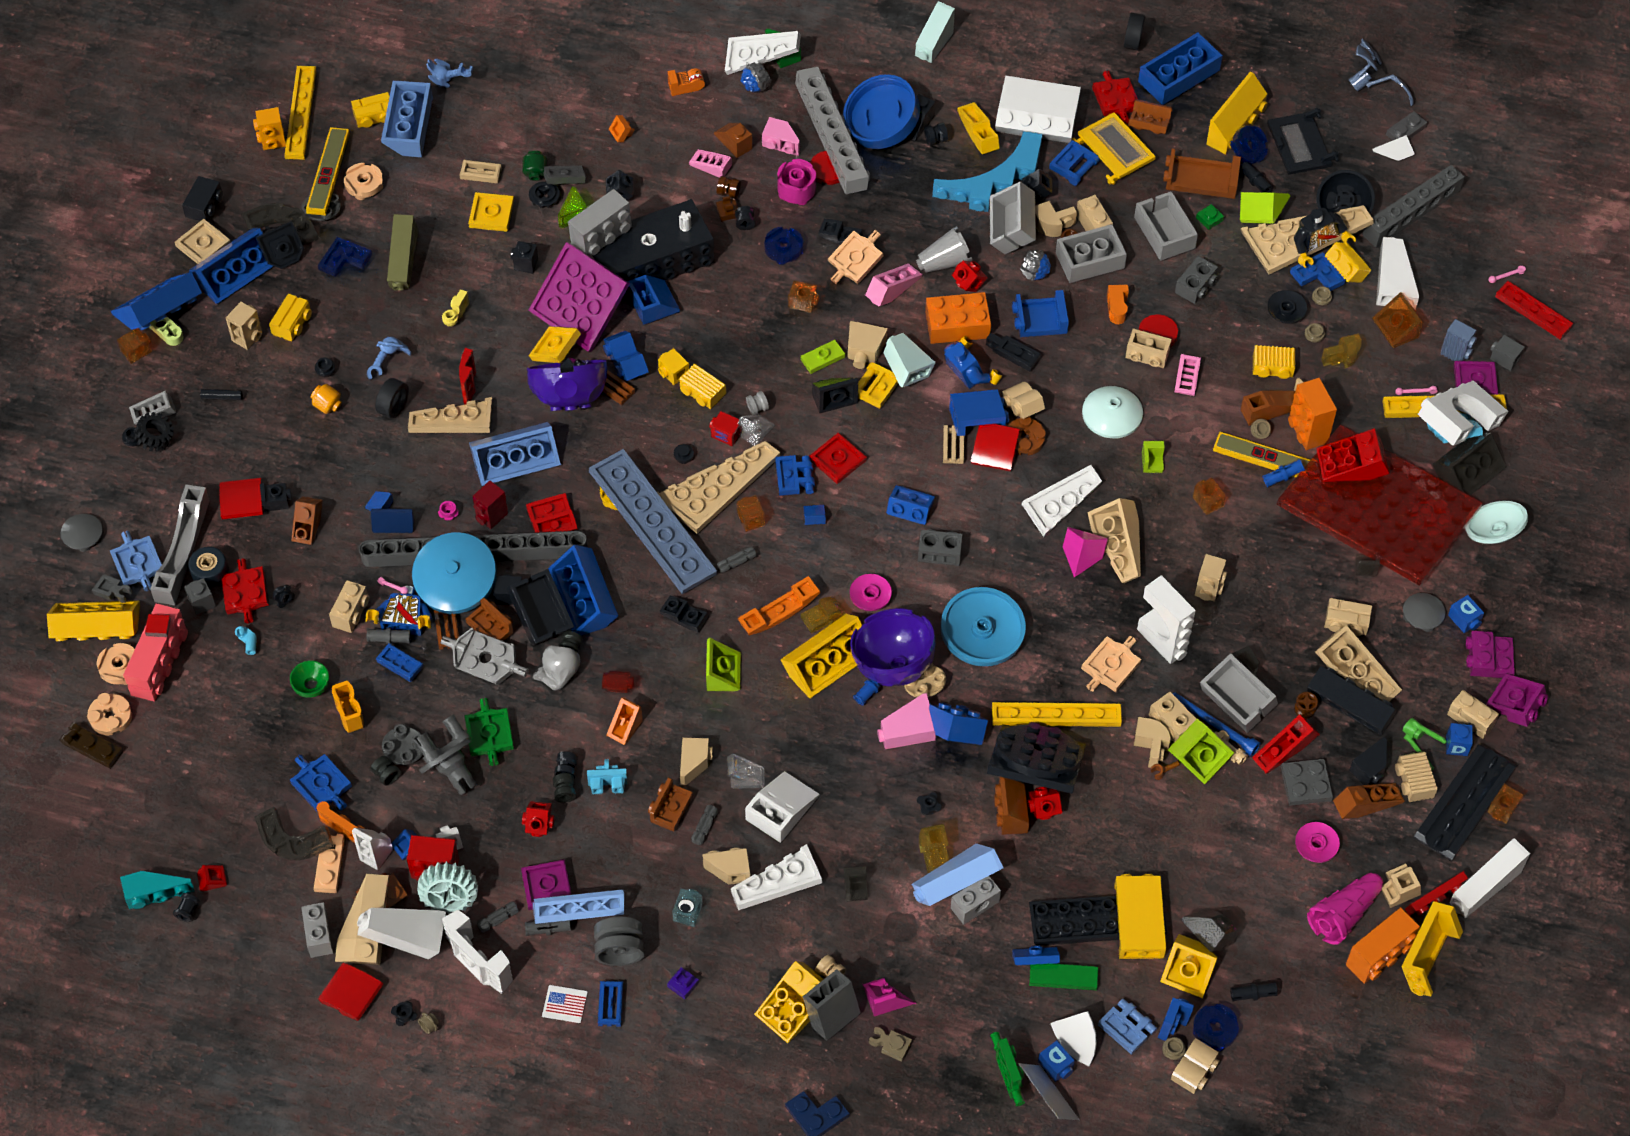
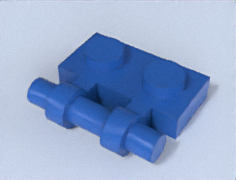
(787, 475)

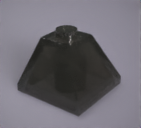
(1211, 929)

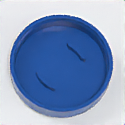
(881, 111)

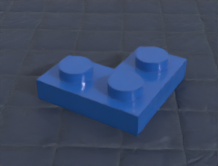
(1320, 270)

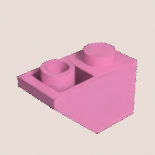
(780, 136)

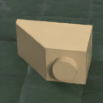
(694, 758)

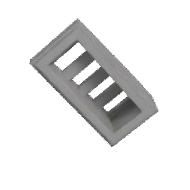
(157, 400)

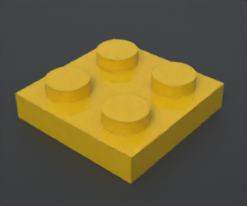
(491, 211)
(554, 344)

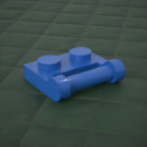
(1069, 158)

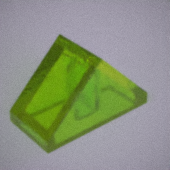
(572, 206)

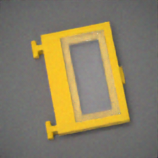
(1115, 146)

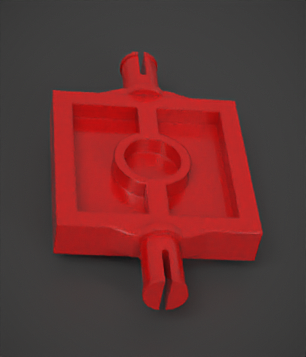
(1115, 96)
(245, 590)

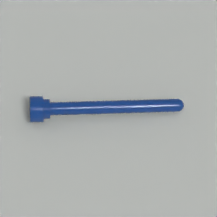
(1249, 745)

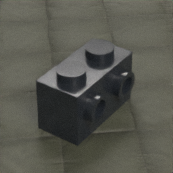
(202, 199)

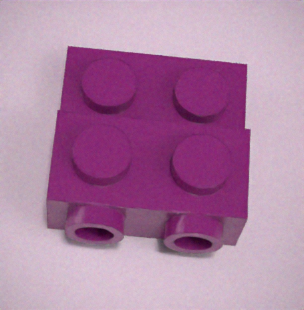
(1489, 655)
(1518, 699)

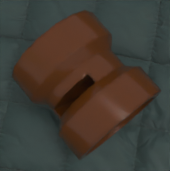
(728, 187)

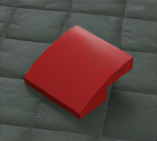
(466, 374)
(995, 446)
(240, 498)
(551, 515)
(350, 991)

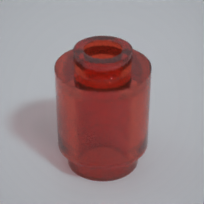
(617, 681)

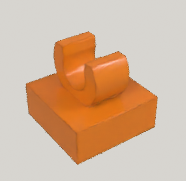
(621, 128)

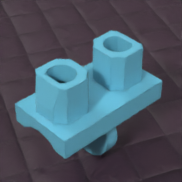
(607, 775)

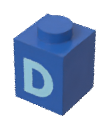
(1466, 614)
(1459, 739)
(1056, 1061)

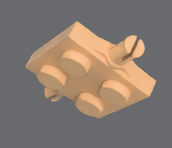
(855, 257)
(1111, 664)

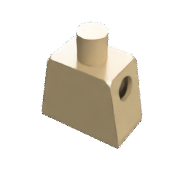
(865, 343)

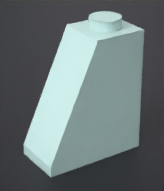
(936, 32)
(907, 360)

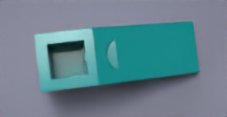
(149, 887)

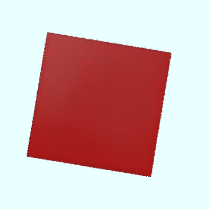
(157, 625)

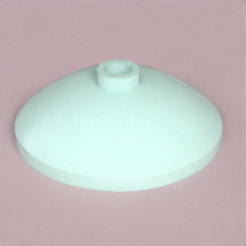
(1110, 419)
(1497, 522)

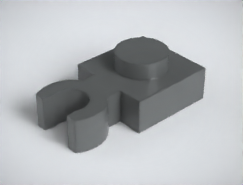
(109, 587)

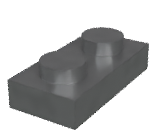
(1407, 126)
(564, 174)

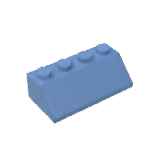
(407, 117)
(515, 453)

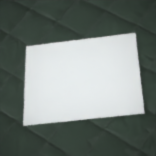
(1049, 1091)

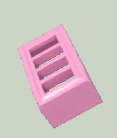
(724, 161)
(1190, 361)

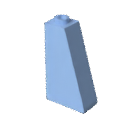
(957, 874)

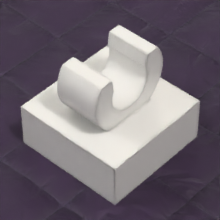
(448, 833)

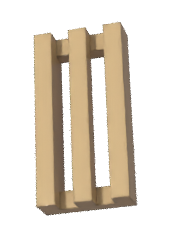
(480, 173)
(953, 459)

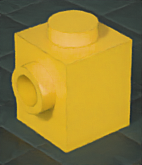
(672, 366)

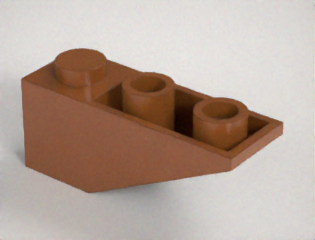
(1266, 405)
(1367, 799)

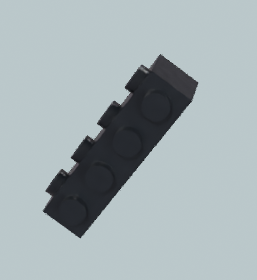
(1351, 700)

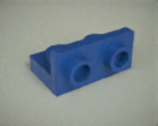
(910, 504)
(1177, 1013)

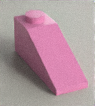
(891, 284)

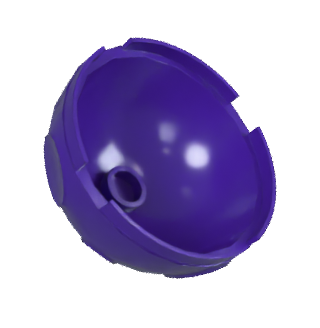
(568, 388)
(894, 647)

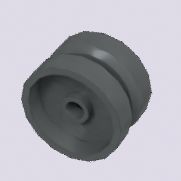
(618, 941)

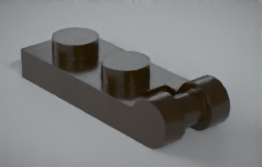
(91, 745)

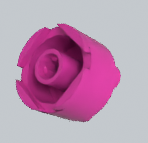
(796, 181)

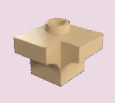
(1401, 885)

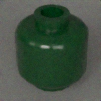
(534, 165)

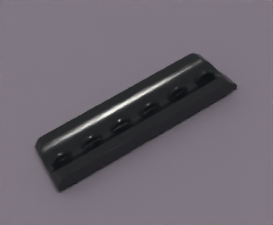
(1465, 802)
(1075, 920)

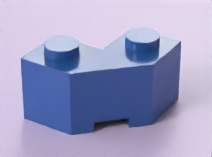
(625, 357)

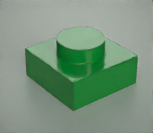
(1209, 217)

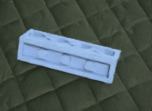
(578, 906)

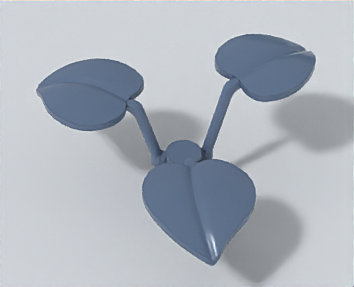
(1362, 78)

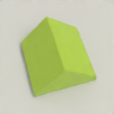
(1261, 206)
(722, 667)

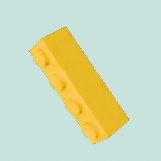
(1237, 111)
(93, 619)
(823, 656)

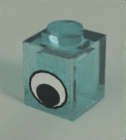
(687, 907)

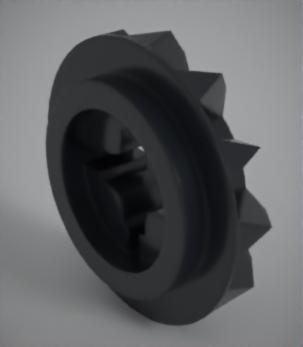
(544, 188)

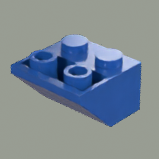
(651, 298)
(958, 723)

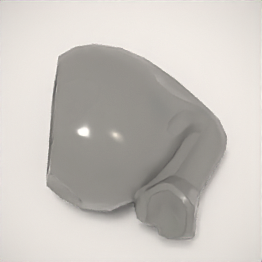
(558, 666)

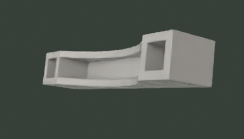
(189, 522)

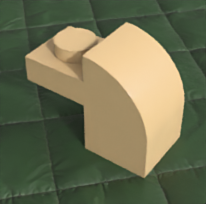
(1051, 222)
(1152, 735)

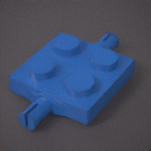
(320, 782)

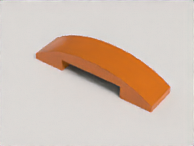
(781, 608)

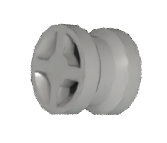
(757, 403)

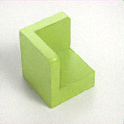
(1153, 456)

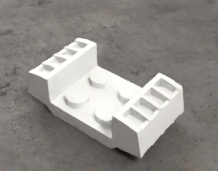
(493, 972)

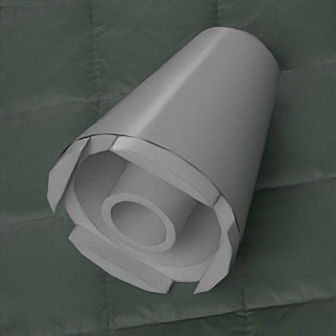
(944, 252)

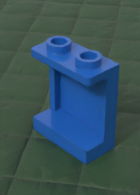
(1041, 316)
(977, 409)

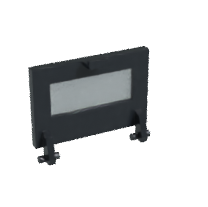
(1300, 142)

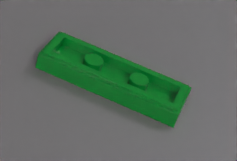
(1064, 976)

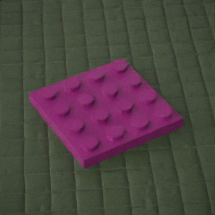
(579, 295)

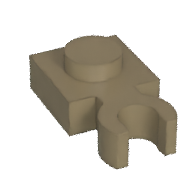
(893, 1045)

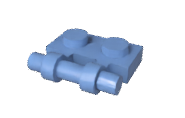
(1123, 1030)

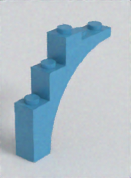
(980, 188)

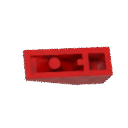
(1286, 744)

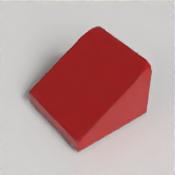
(211, 877)

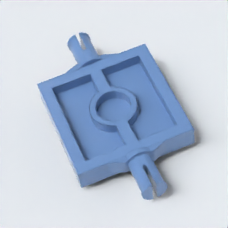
(136, 560)

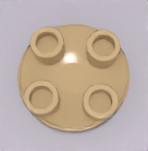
(929, 682)

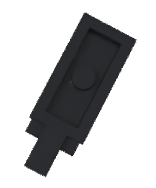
(1013, 351)

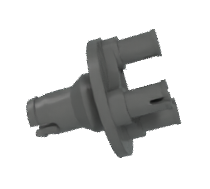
(448, 759)

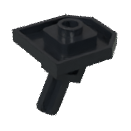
(280, 245)

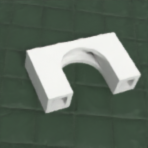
(1469, 398)
(1169, 622)

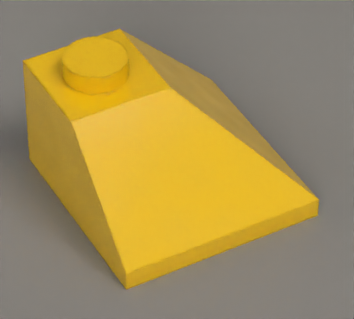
(1189, 966)

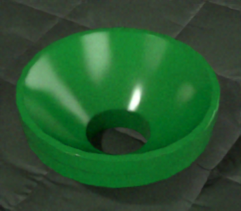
(309, 671)

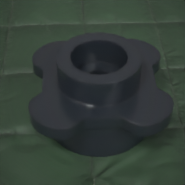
(283, 595)
(929, 809)
(403, 1007)

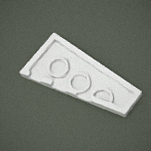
(760, 49)
(1057, 501)
(788, 876)

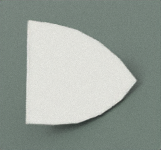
(1077, 1036)

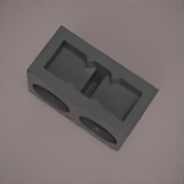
(1196, 280)
(939, 552)

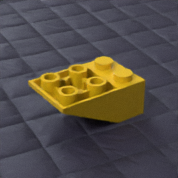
(784, 1007)

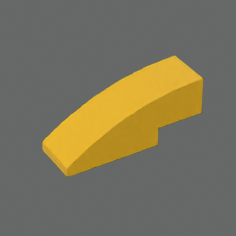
(978, 128)

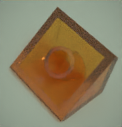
(1398, 321)

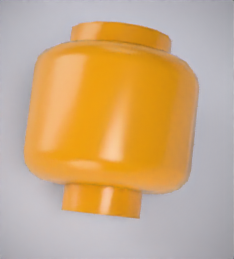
(326, 398)

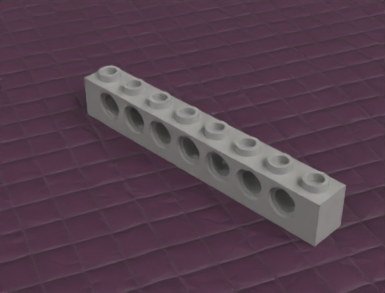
(832, 130)

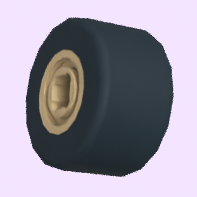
(208, 564)

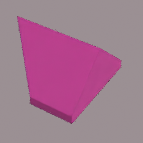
(1083, 549)
(884, 997)

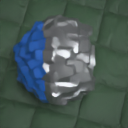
(755, 77)
(1035, 265)

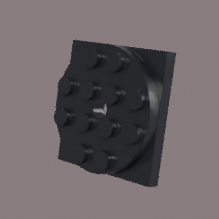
(1037, 756)

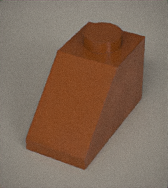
(735, 138)

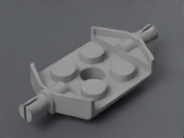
(469, 650)

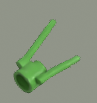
(1416, 730)

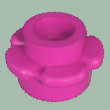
(448, 506)

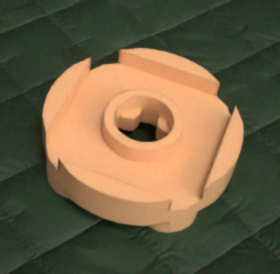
(363, 189)
(106, 661)
(104, 704)

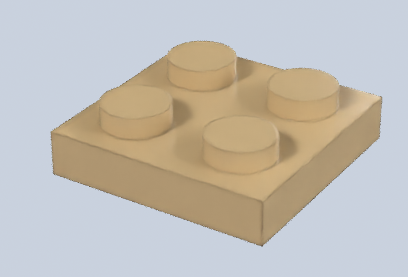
(201, 241)

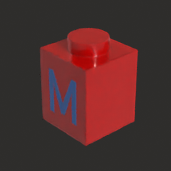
(725, 428)

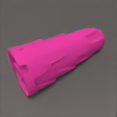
(1344, 908)

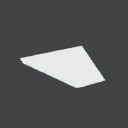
(1396, 149)

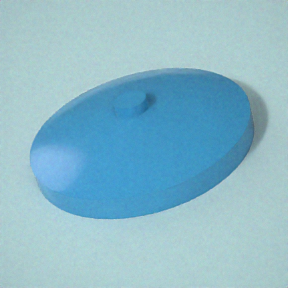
(454, 573)
(983, 626)

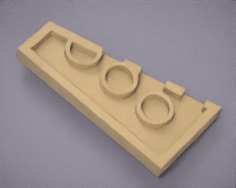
(453, 419)

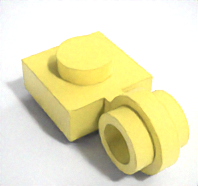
(459, 304)

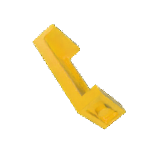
(1140, 917)
(1438, 924)

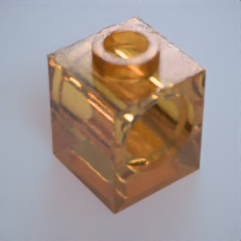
(803, 296)
(134, 345)
(1209, 503)
(750, 513)
(1506, 796)

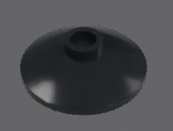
(1289, 301)

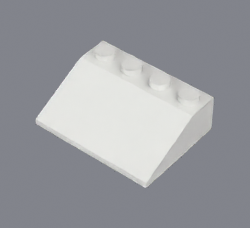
(1037, 108)

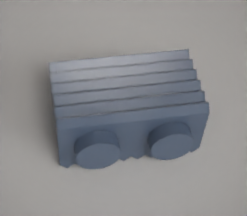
(1459, 341)

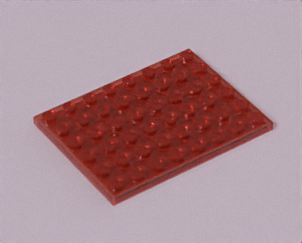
(1398, 517)

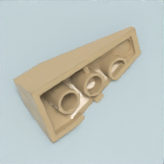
(1120, 525)
(1353, 661)
(355, 948)

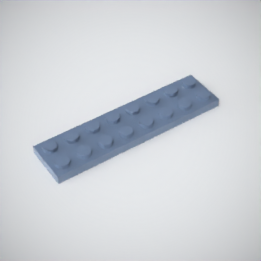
(652, 521)

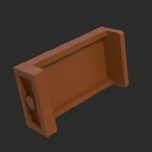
(1202, 175)

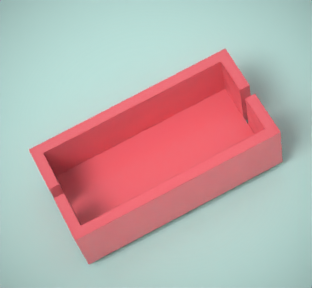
(154, 657)

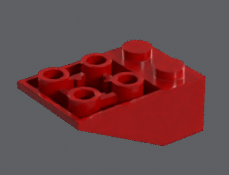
(1353, 458)

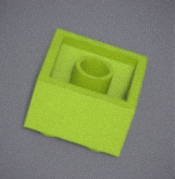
(1200, 751)

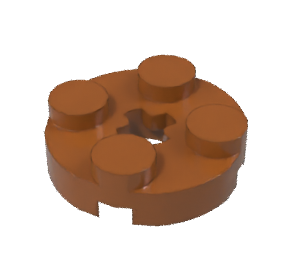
(1036, 435)

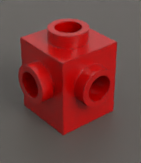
(969, 276)
(1044, 803)
(538, 818)

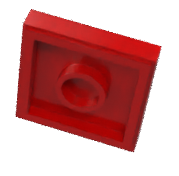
(837, 458)

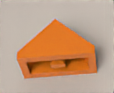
(625, 721)

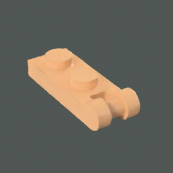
(329, 867)

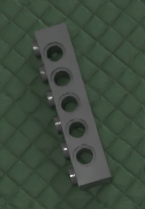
(1414, 205)

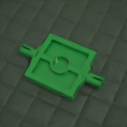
(489, 732)
(1009, 1070)

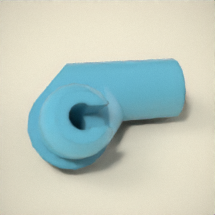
(248, 638)

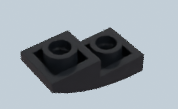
(683, 614)

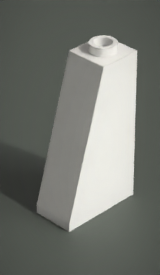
(1395, 273)
(1490, 878)
(404, 929)

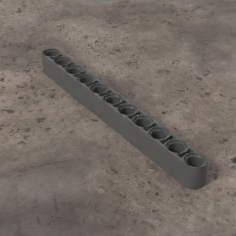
(504, 552)

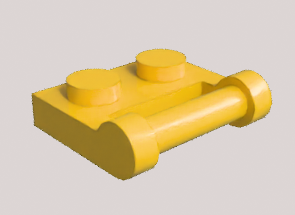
(881, 386)

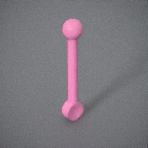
(1521, 270)
(1433, 389)
(404, 590)

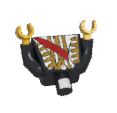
(1317, 230)

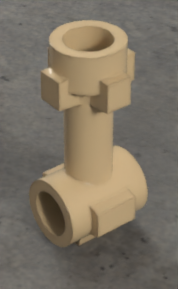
(1239, 755)

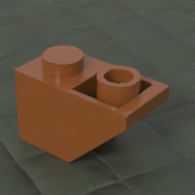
(306, 519)

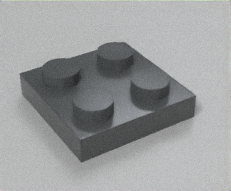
(1306, 782)

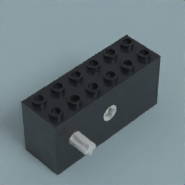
(661, 245)

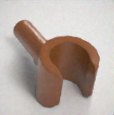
(1157, 767)

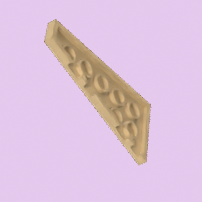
(1276, 245)
(714, 488)

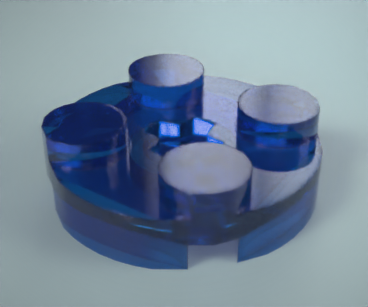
(1241, 147)
(783, 254)
(1216, 1014)

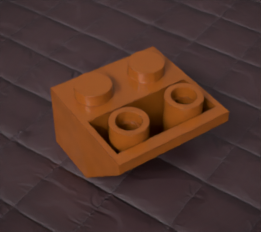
(1011, 806)

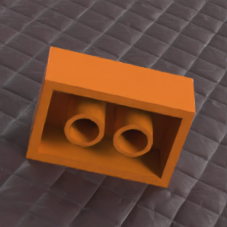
(957, 316)
(1312, 414)
(1382, 946)

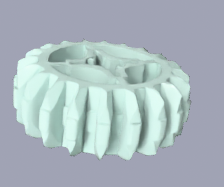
(447, 887)

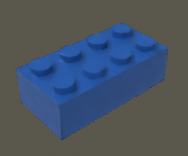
(1180, 68)

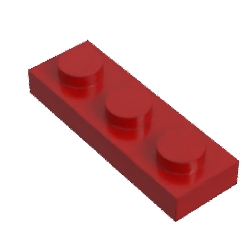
(1436, 895)

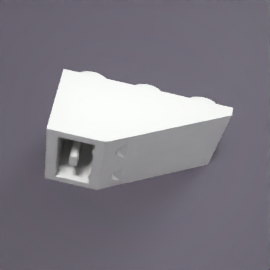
(780, 806)

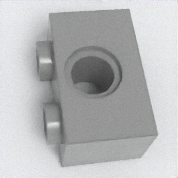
(975, 899)
(317, 930)

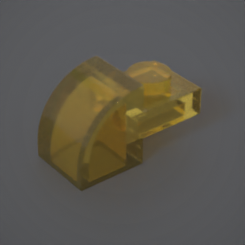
(1346, 351)
(822, 614)
(933, 846)

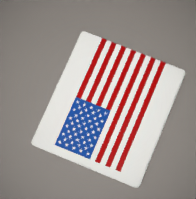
(564, 1004)

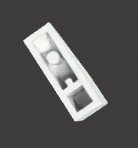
(372, 846)

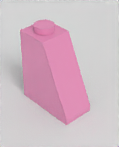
(908, 725)

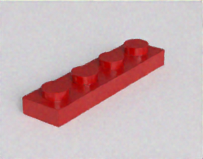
(1534, 310)

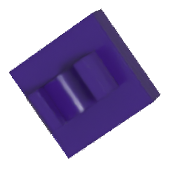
(683, 983)

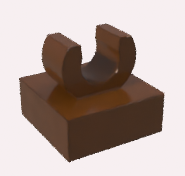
(726, 208)

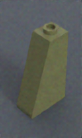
(402, 251)

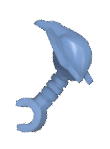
(442, 73)
(387, 346)

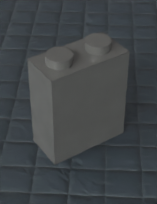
(831, 1004)

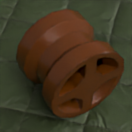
(1309, 701)

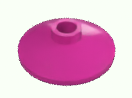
(870, 585)
(1320, 834)

